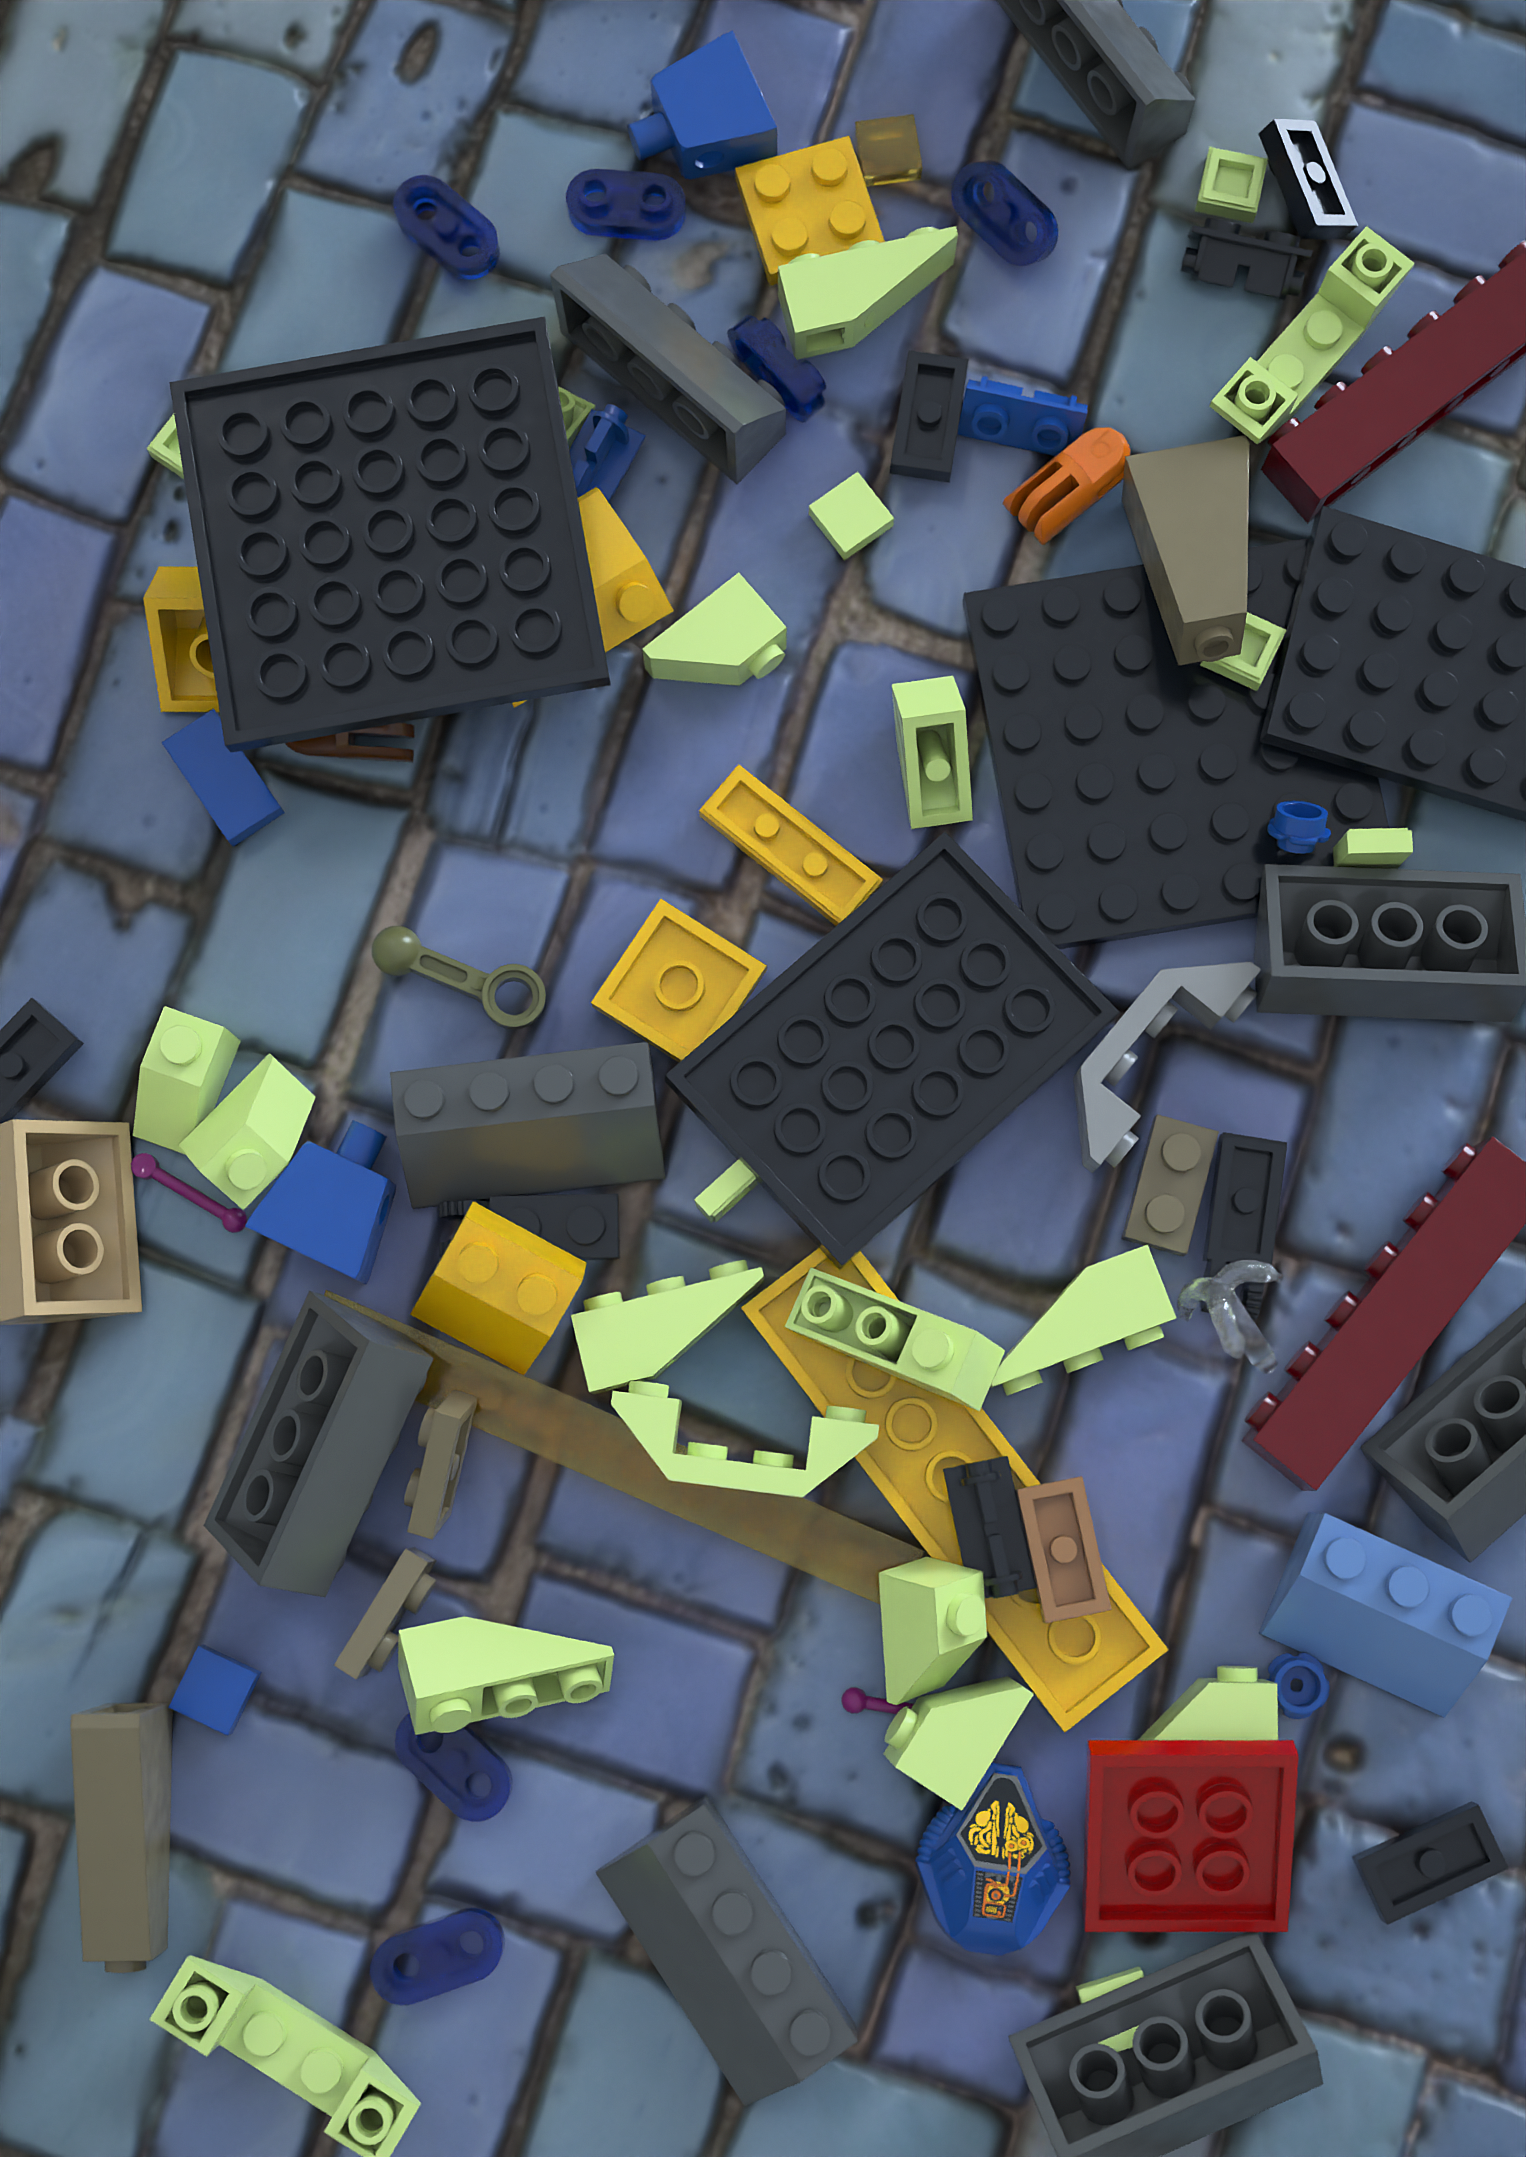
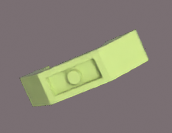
(1316, 341)
(656, 1422)
(294, 2047)

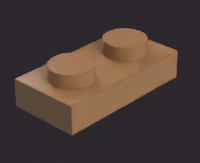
(1063, 1549)

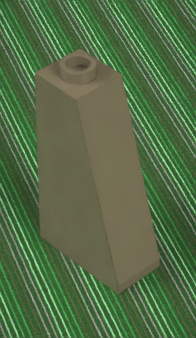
(1193, 539)
(123, 1830)

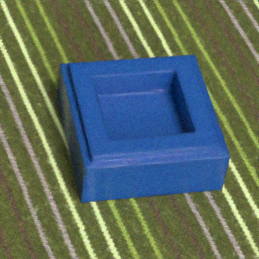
(215, 1689)

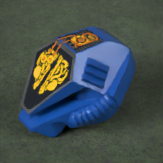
(993, 1866)

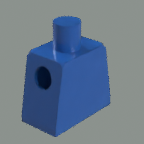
(707, 113)
(331, 1203)

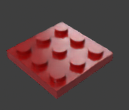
(1189, 1835)

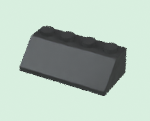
(1109, 72)
(668, 363)
(1390, 943)
(528, 1124)
(1463, 1444)
(317, 1446)
(728, 1953)
(1206, 2054)

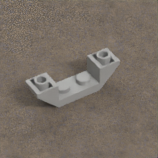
(1202, 991)

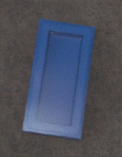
(222, 779)

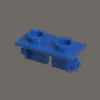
(1005, 417)
(604, 451)

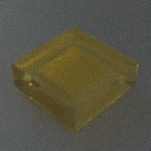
(888, 150)

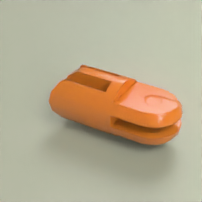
(1070, 483)

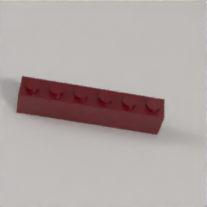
(1402, 391)
(1393, 1317)

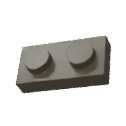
(1170, 1185)
(434, 1486)
(374, 1639)

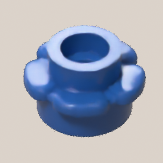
(1299, 826)
(1314, 1684)

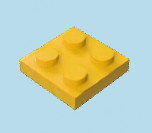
(807, 203)
(677, 982)

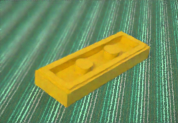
(789, 846)

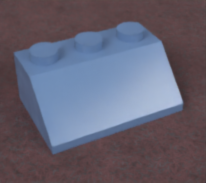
(1384, 1614)

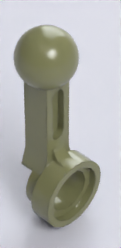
(400, 951)

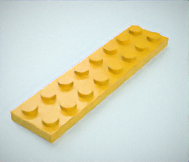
(1064, 1662)

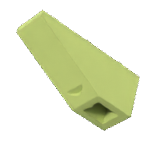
(847, 294)
(1098, 1307)
(652, 1332)
(896, 1338)
(487, 1669)

